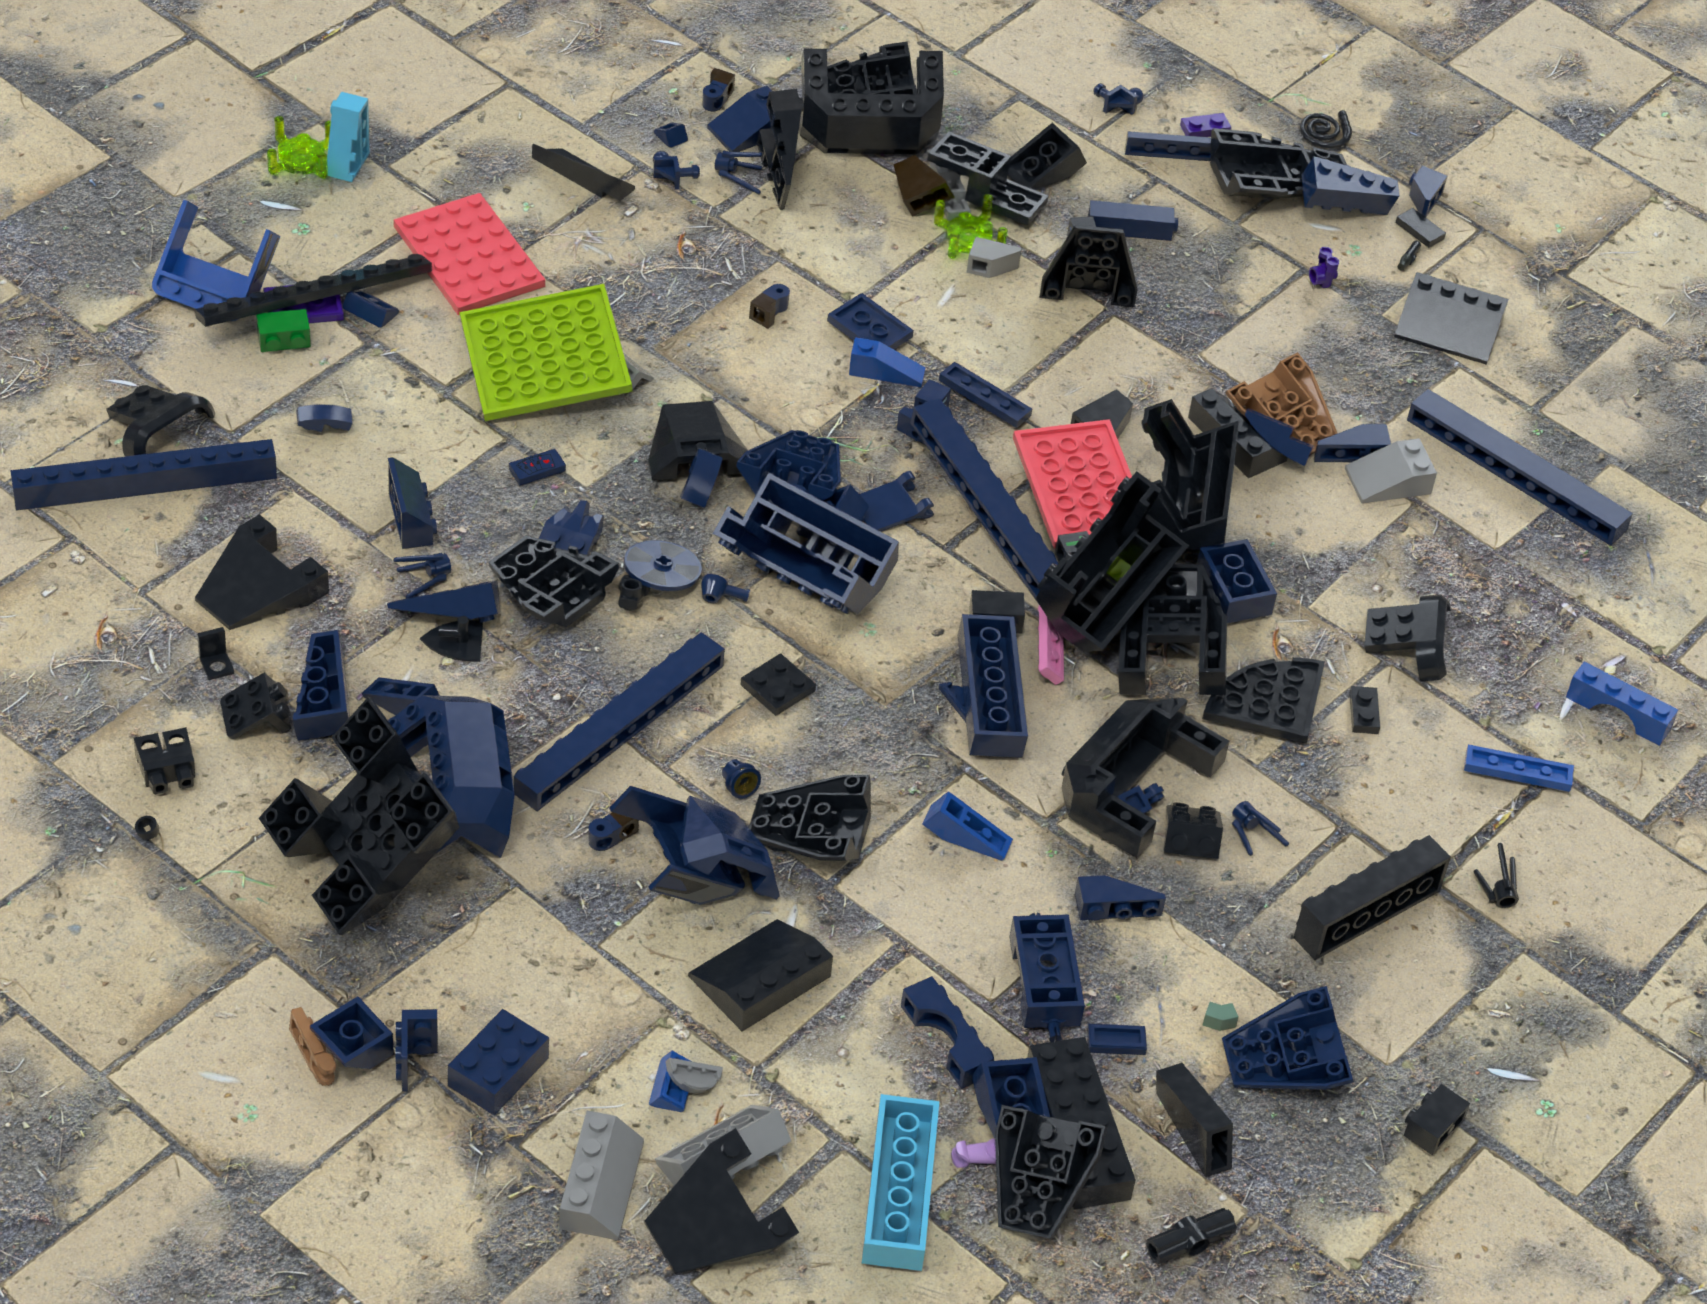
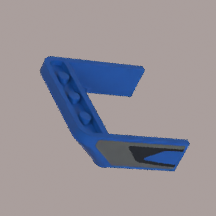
(200, 282)

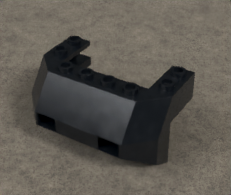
(871, 120)
(1194, 476)
(1079, 592)

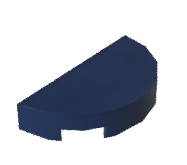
(955, 696)

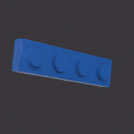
(1519, 768)

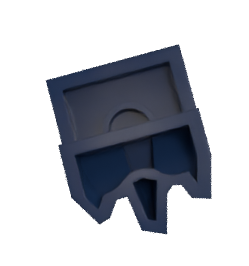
(574, 528)

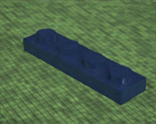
(1168, 146)
(985, 394)

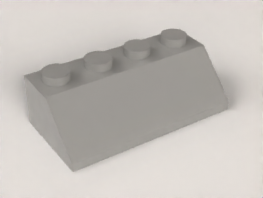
(757, 1125)
(600, 1177)

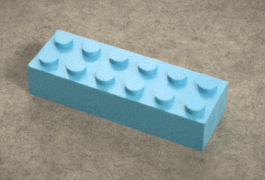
(900, 1183)

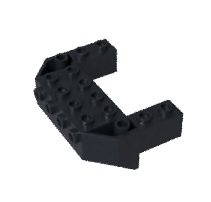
(1122, 754)

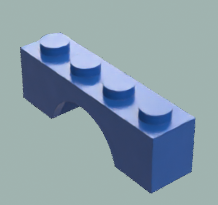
(1650, 716)

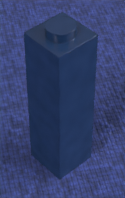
(1135, 219)

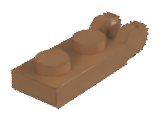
(312, 1049)

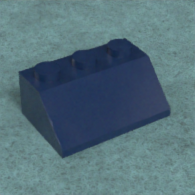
(410, 505)

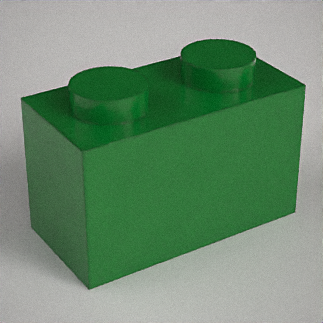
(283, 330)

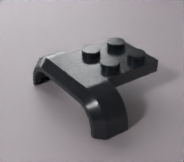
(151, 410)
(1412, 627)

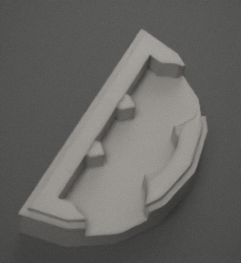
(693, 1076)

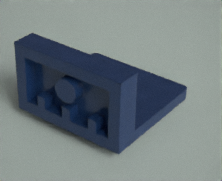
(414, 1036)

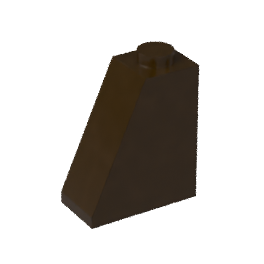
(920, 185)

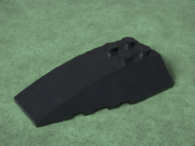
(1261, 166)

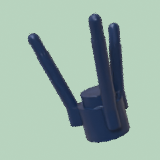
(727, 163)
(435, 565)
(1248, 817)

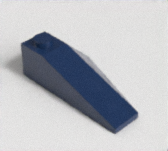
(470, 601)

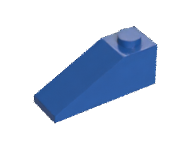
(879, 362)
(965, 827)

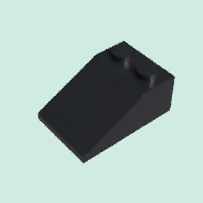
(1046, 159)

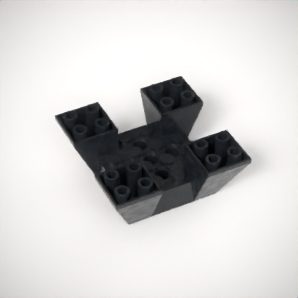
(375, 828)

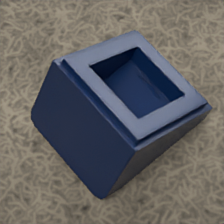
(672, 134)

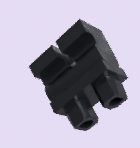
(168, 764)

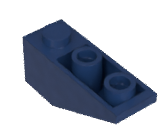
(1112, 898)

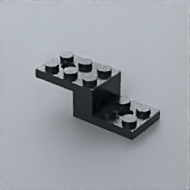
(987, 175)

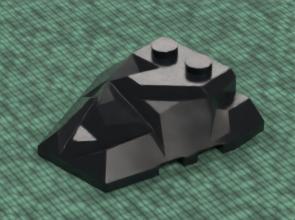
(878, 73)
(554, 581)

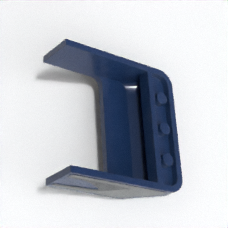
(667, 819)

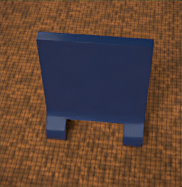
(893, 506)

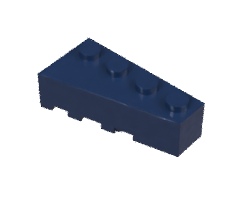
(1347, 187)
(324, 692)

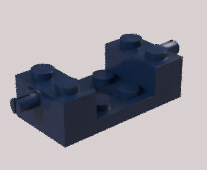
(1050, 994)

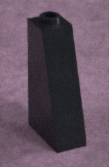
(1197, 1118)

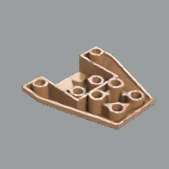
(1290, 397)

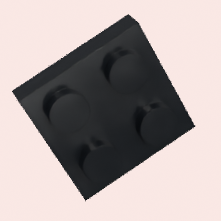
(778, 684)

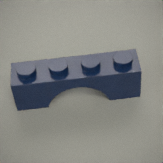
(929, 1005)

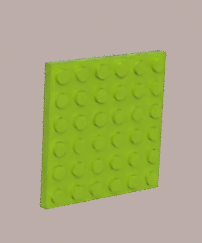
(545, 352)

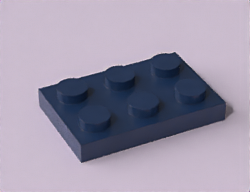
(870, 321)

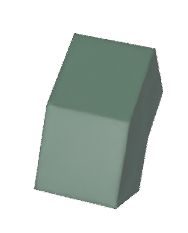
(1220, 1016)

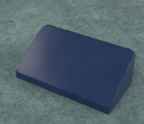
(369, 308)

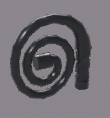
(1321, 129)

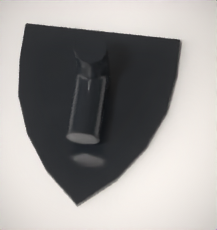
(456, 639)

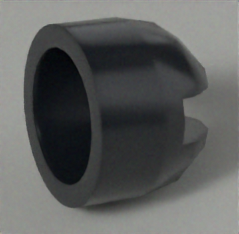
(143, 822)

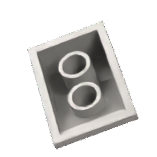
(1393, 472)

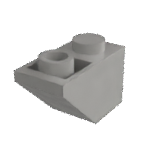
(992, 258)

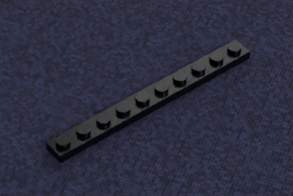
(313, 290)

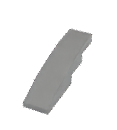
(958, 204)

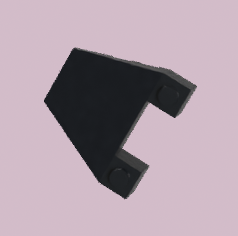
(780, 141)
(254, 582)
(707, 1218)

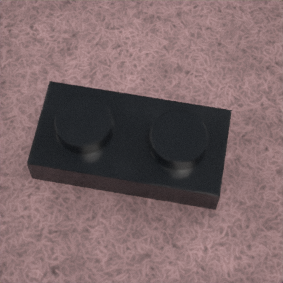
(1364, 710)

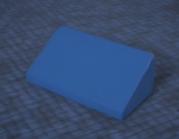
(665, 1092)

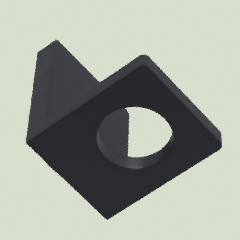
(213, 649)

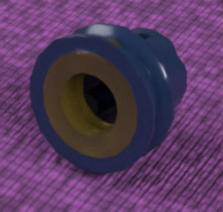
(741, 778)

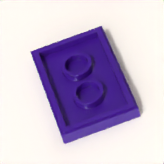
(319, 310)

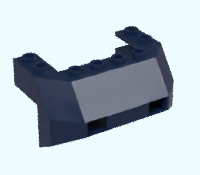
(824, 558)
(466, 762)

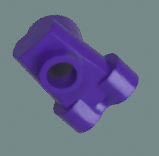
(1326, 269)

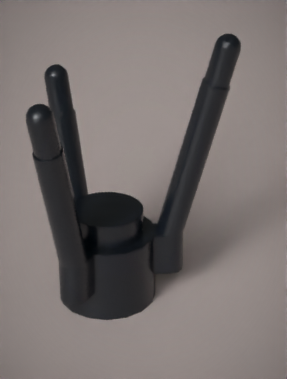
(1504, 890)

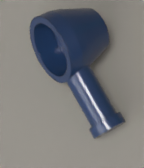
(715, 586)

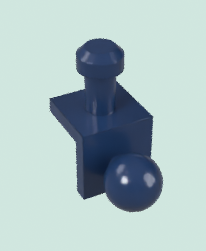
(1119, 97)
(668, 167)

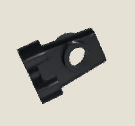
(631, 593)

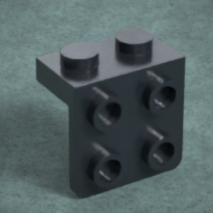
(253, 704)
(1193, 831)

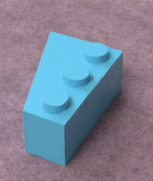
(348, 136)

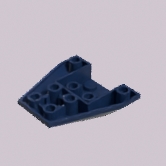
(797, 459)
(720, 834)
(1290, 1046)

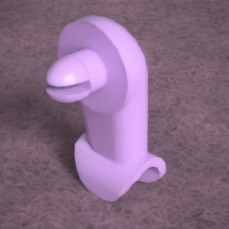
(976, 1153)

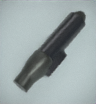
(1409, 256)

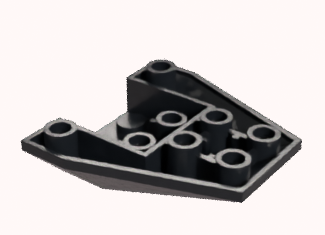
(1092, 261)
(686, 428)
(816, 818)
(1041, 1168)

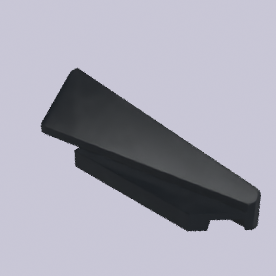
(582, 172)

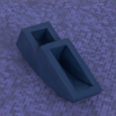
(1279, 436)

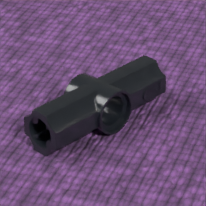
(1191, 1235)

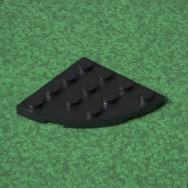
(1270, 698)

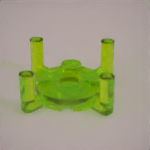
(291, 152)
(966, 223)

